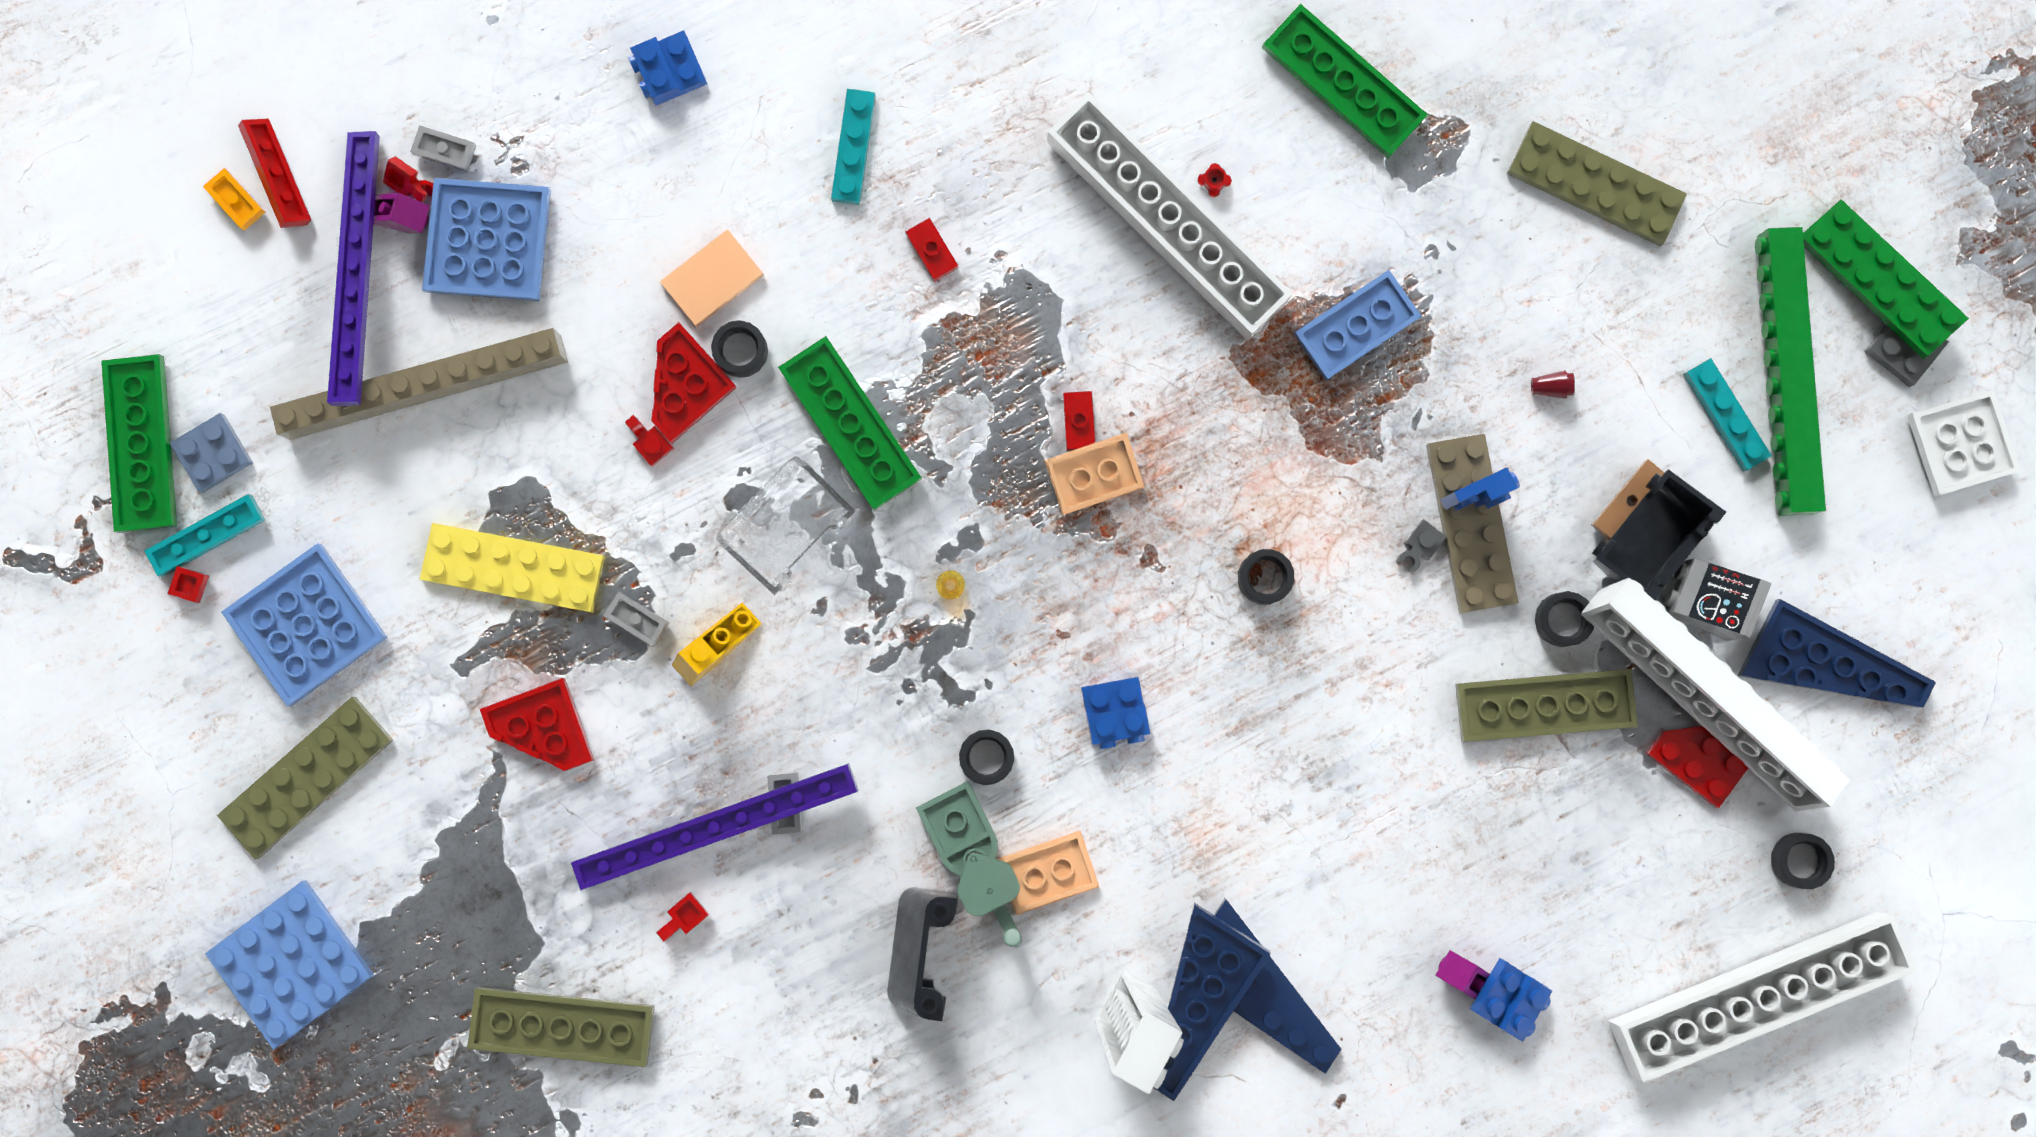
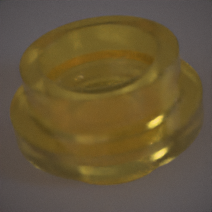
(950, 575)

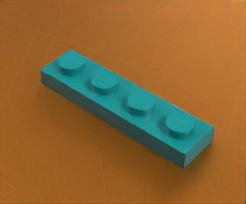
(853, 146)
(1727, 415)
(204, 535)

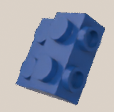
(667, 67)
(1488, 491)
(1115, 712)
(1512, 1000)

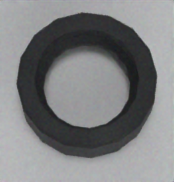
(739, 327)
(1285, 566)
(1544, 628)
(965, 763)
(1825, 856)

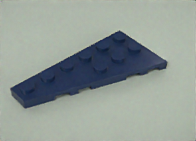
(1813, 655)
(1208, 985)
(1279, 1009)

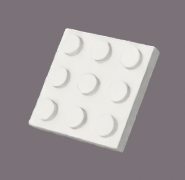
(1964, 443)

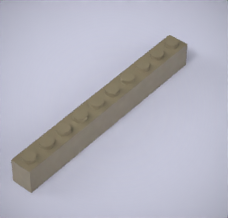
(423, 383)

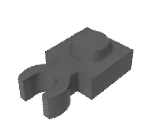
(1422, 542)

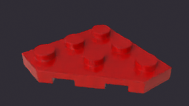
(685, 383)
(541, 725)
(1698, 762)

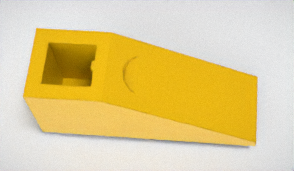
(715, 644)

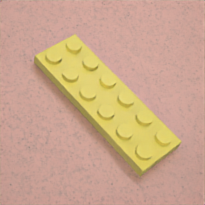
(512, 567)

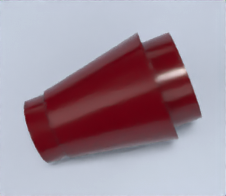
(1554, 385)

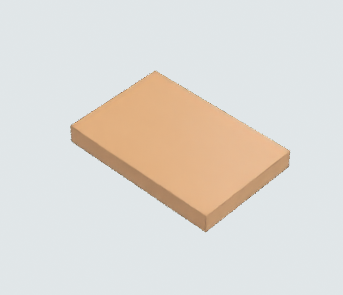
(712, 278)
(1094, 473)
(1051, 872)

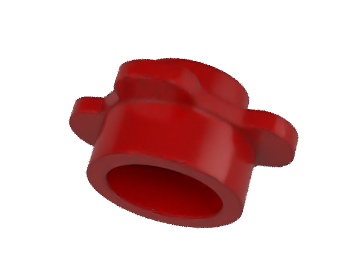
(1217, 172)

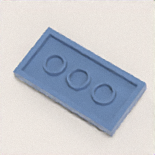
(1357, 325)

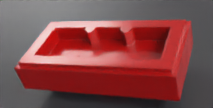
(931, 249)
(1078, 419)

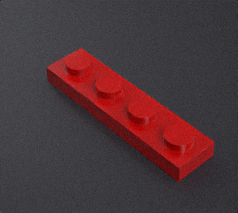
(274, 172)

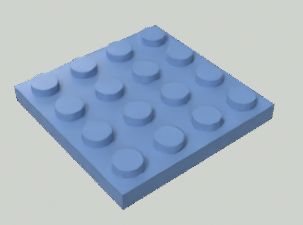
(486, 239)
(304, 624)
(289, 964)

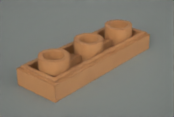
(1618, 510)

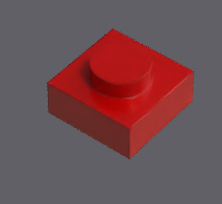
(188, 584)

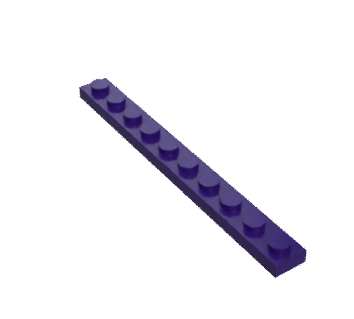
(353, 269)
(714, 826)

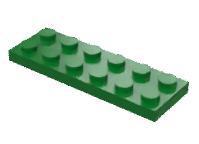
(1344, 81)
(1883, 279)
(850, 423)
(139, 443)

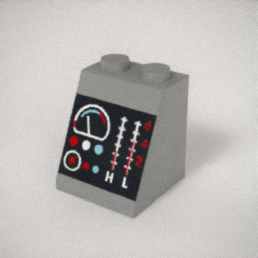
(1716, 599)

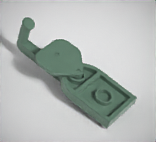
(957, 831)

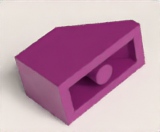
(400, 213)
(1462, 974)

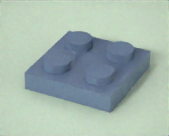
(211, 453)

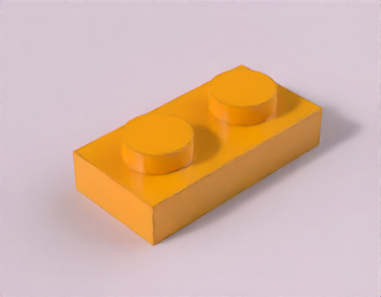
(234, 199)

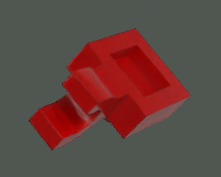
(404, 180)
(651, 442)
(684, 915)

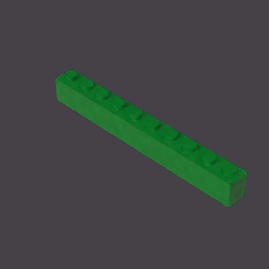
(1790, 372)

